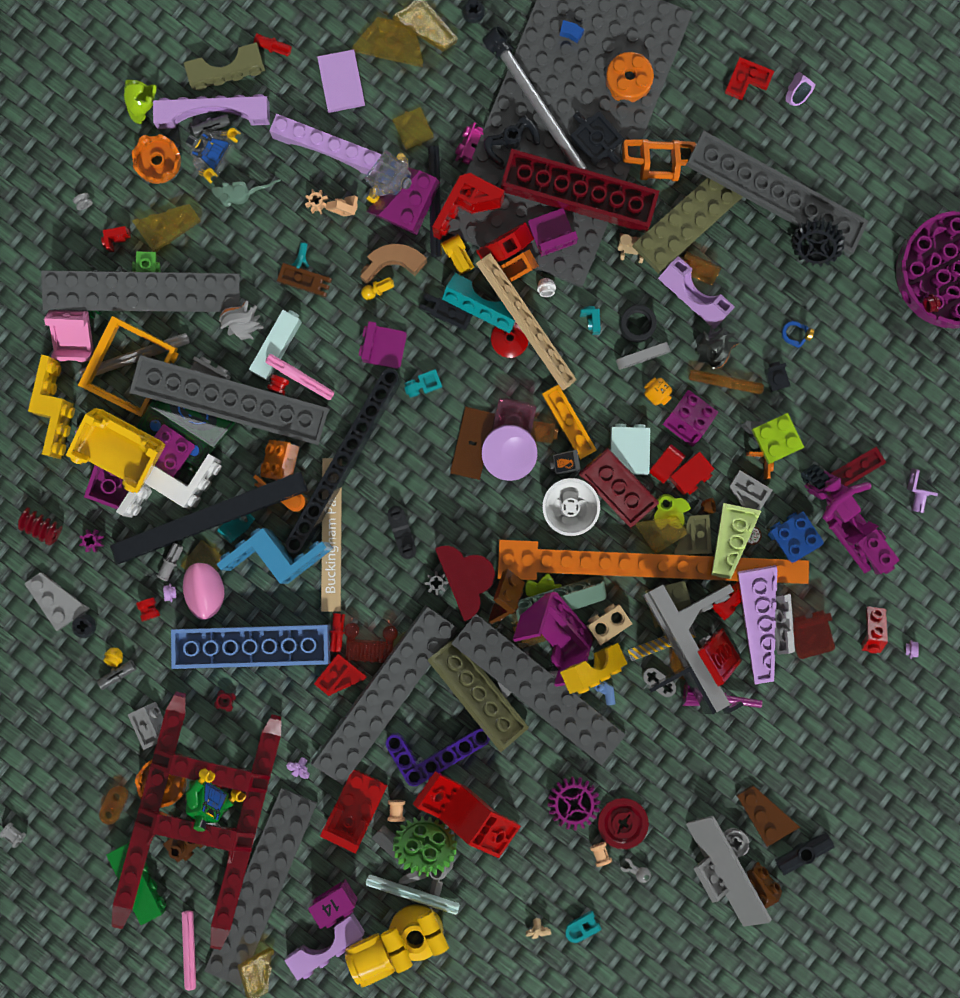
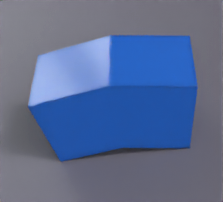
(571, 31)

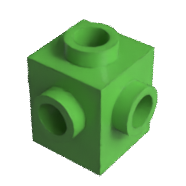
(146, 262)

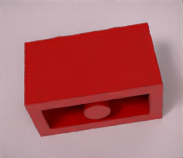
(691, 474)

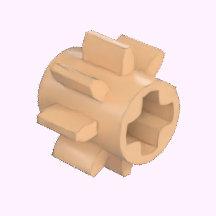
(316, 195)

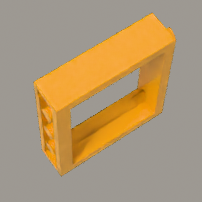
(100, 353)

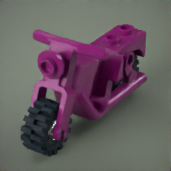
(844, 518)

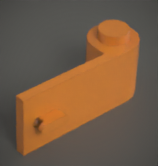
(295, 503)

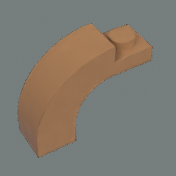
(393, 255)

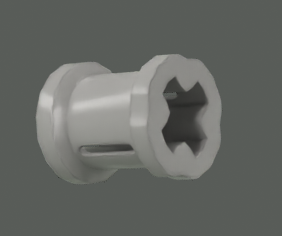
(12, 835)

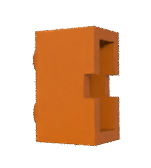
(519, 265)

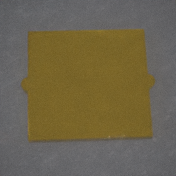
(413, 128)
(203, 554)

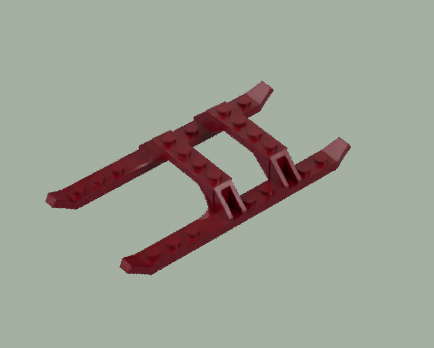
(154, 822)

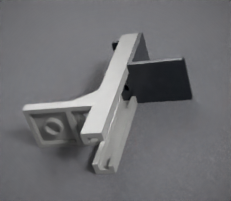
(676, 629)

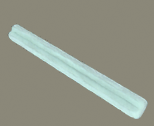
(412, 894)

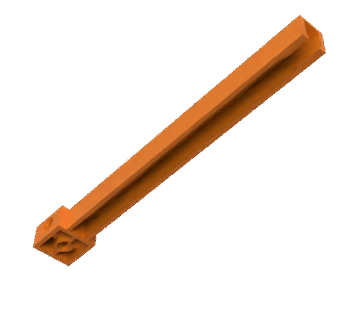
(527, 560)

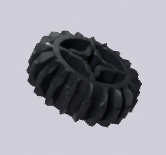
(817, 235)

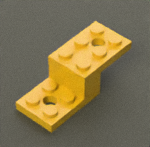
(57, 409)

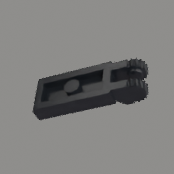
(447, 312)

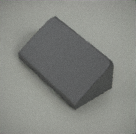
(384, 839)

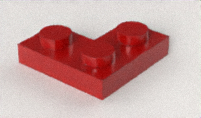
(745, 74)

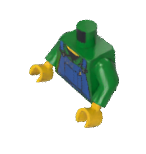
(207, 802)

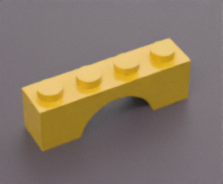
(582, 676)

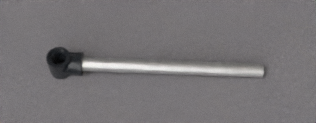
(497, 43)

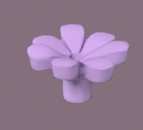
(299, 768)

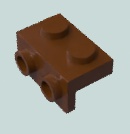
(767, 889)

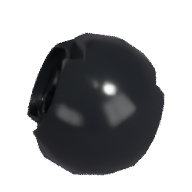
(473, 18)
(86, 619)

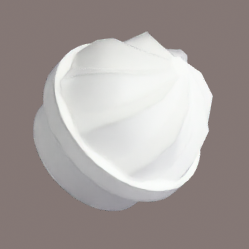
(546, 287)

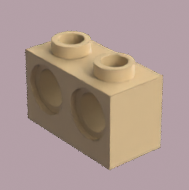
(611, 628)

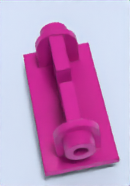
(471, 136)

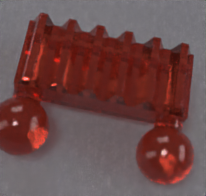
(369, 650)

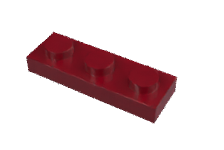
(859, 466)

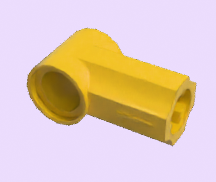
(456, 251)

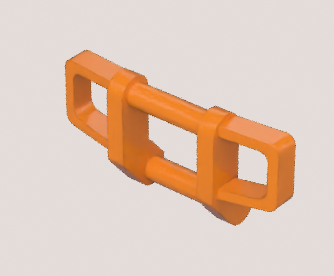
(644, 161)

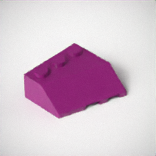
(409, 205)

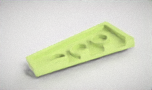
(733, 534)

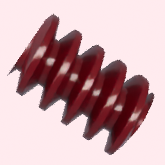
(39, 528)

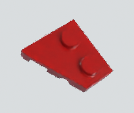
(339, 676)

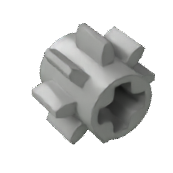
(433, 579)

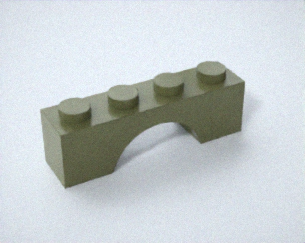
(246, 63)

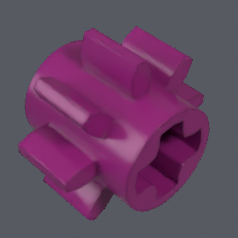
(95, 537)

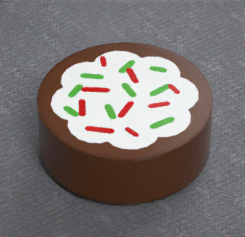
(755, 536)

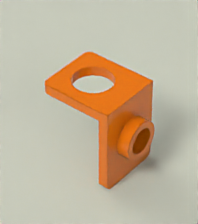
(768, 468)

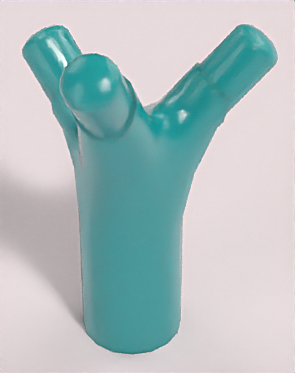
(301, 256)

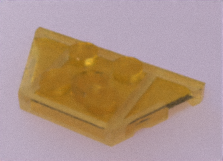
(390, 41)

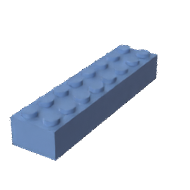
(250, 646)

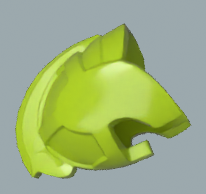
(138, 99)

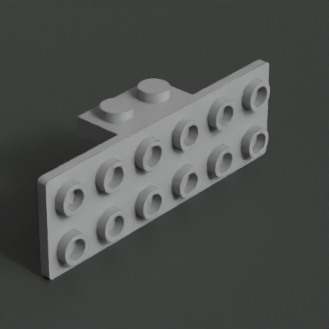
(723, 874)

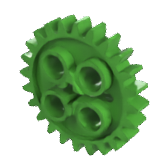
(424, 846)

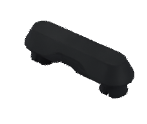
(401, 532)

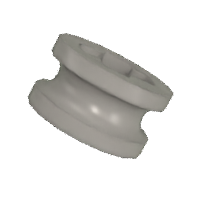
(82, 201)

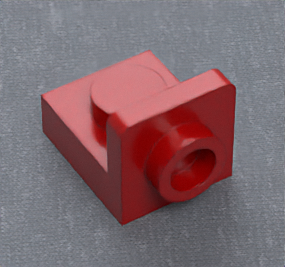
(117, 235)

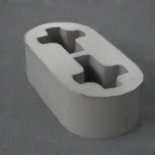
(658, 675)

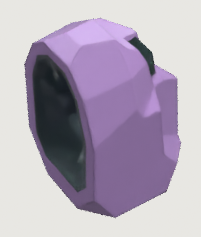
(799, 90)

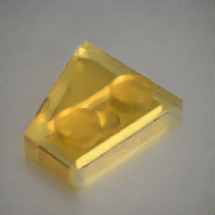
(256, 973)

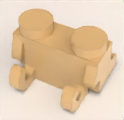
(625, 246)

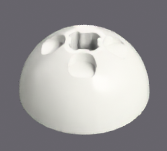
(580, 502)

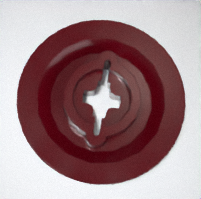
(627, 836)

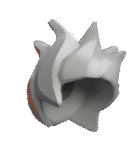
(240, 321)

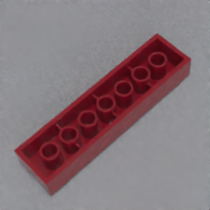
(579, 190)

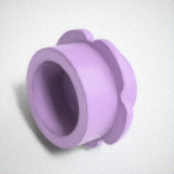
(169, 593)
(912, 649)

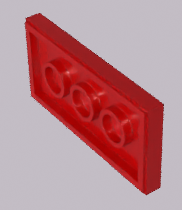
(719, 656)

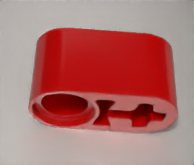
(667, 463)

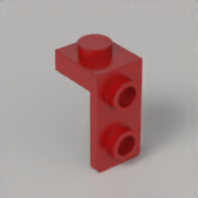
(876, 630)

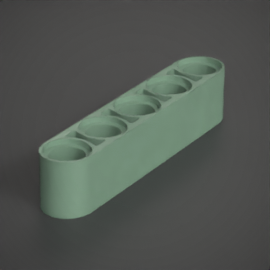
(575, 594)

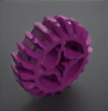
(569, 811)

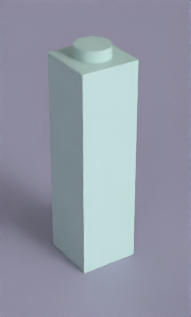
(276, 343)

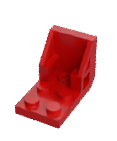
(471, 195)
(353, 811)

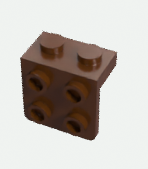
(506, 596)

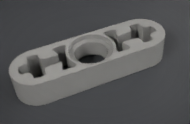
(642, 356)

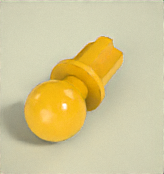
(369, 292)

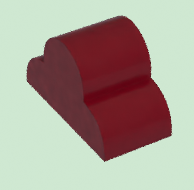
(466, 577)

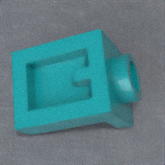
(594, 321)

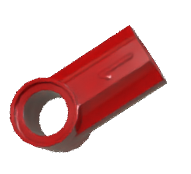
(727, 607)

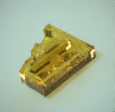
(661, 532)

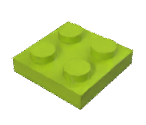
(777, 438)

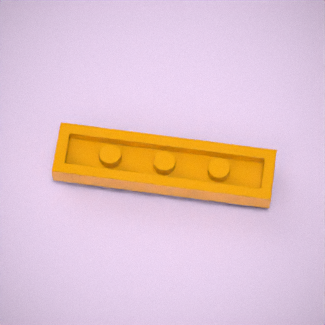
(569, 421)

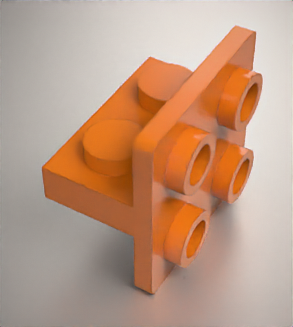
(279, 459)

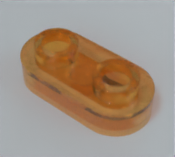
(113, 806)

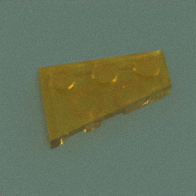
(165, 227)

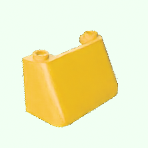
(116, 448)

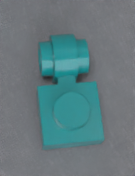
(428, 382)

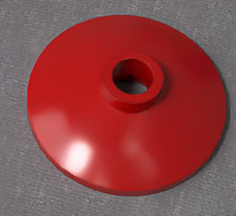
(507, 348)

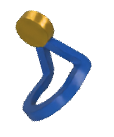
(808, 331)

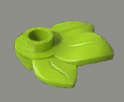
(675, 509)
(544, 585)

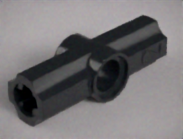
(815, 846)

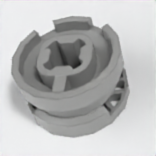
(738, 841)

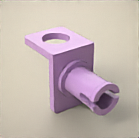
(920, 494)

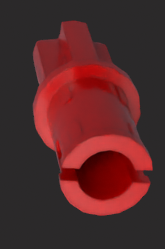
(272, 45)
(337, 632)

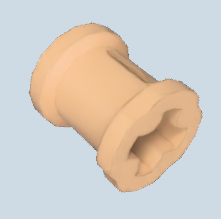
(396, 810)
(601, 854)

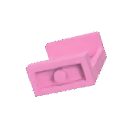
(70, 335)

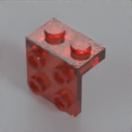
(812, 634)

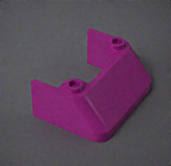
(560, 628)

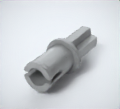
(170, 562)

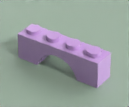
(710, 308)
(305, 960)

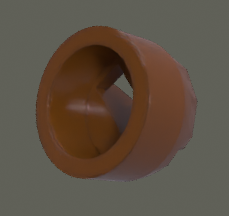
(709, 506)

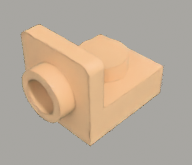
(343, 207)

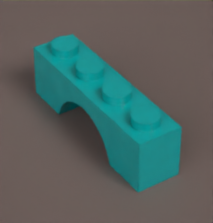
(461, 294)

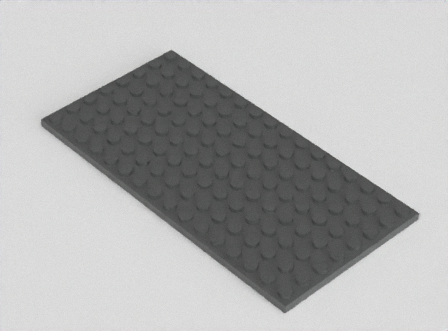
(572, 80)

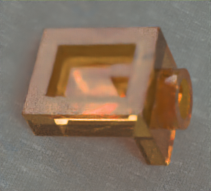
(544, 432)

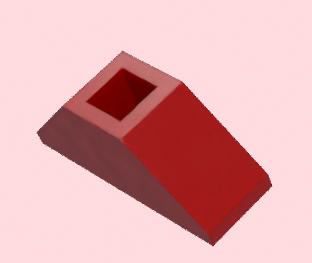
(507, 244)

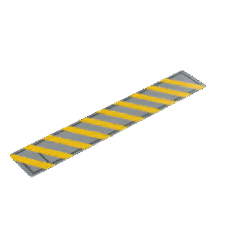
(652, 647)

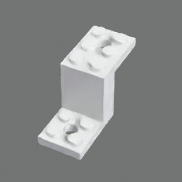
(173, 488)

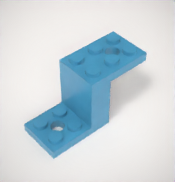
(274, 555)

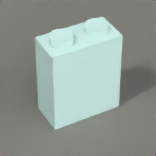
(632, 447)

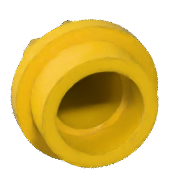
(113, 657)

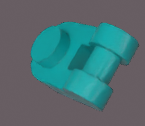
(575, 931)

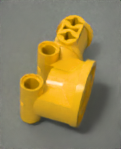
(379, 954)

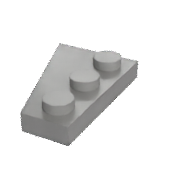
(54, 601)
(784, 625)

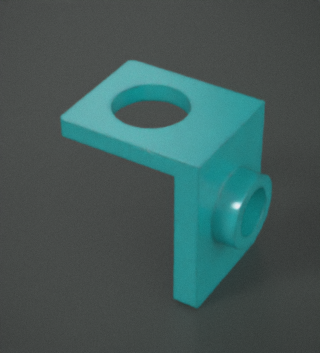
(235, 528)

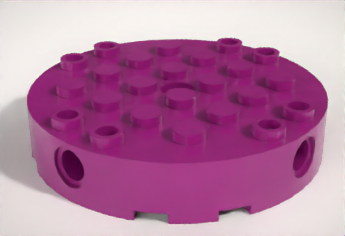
(928, 267)

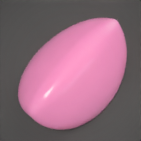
(203, 590)

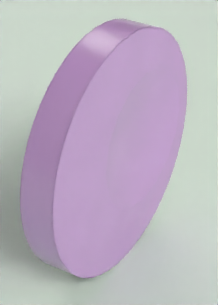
(509, 452)

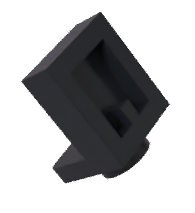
(777, 376)

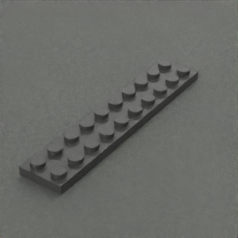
(771, 188)
(139, 291)
(228, 400)
(537, 689)
(383, 695)
(263, 883)

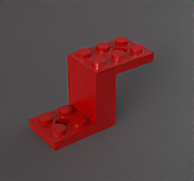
(466, 814)

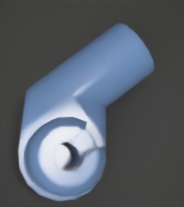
(608, 690)

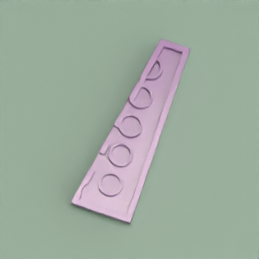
(759, 605)

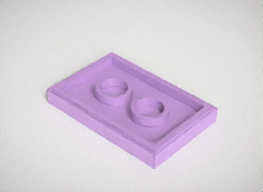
(341, 81)

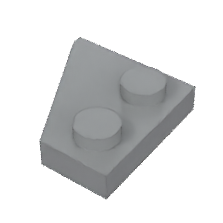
(749, 491)

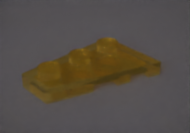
(426, 24)

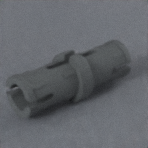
(222, 121)
(127, 668)

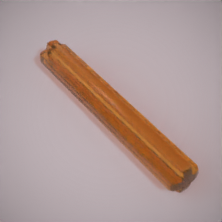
(725, 381)

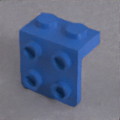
(796, 536)

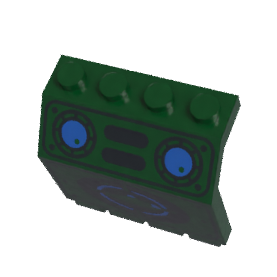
(198, 428)

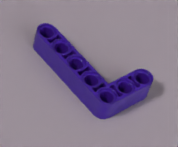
(437, 757)

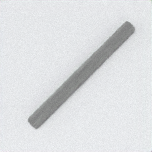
(133, 356)

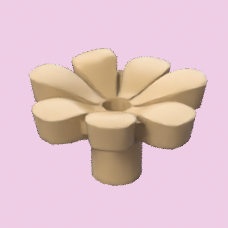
(537, 929)

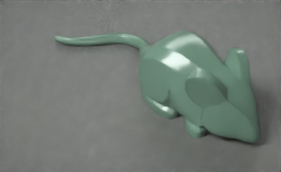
(237, 192)

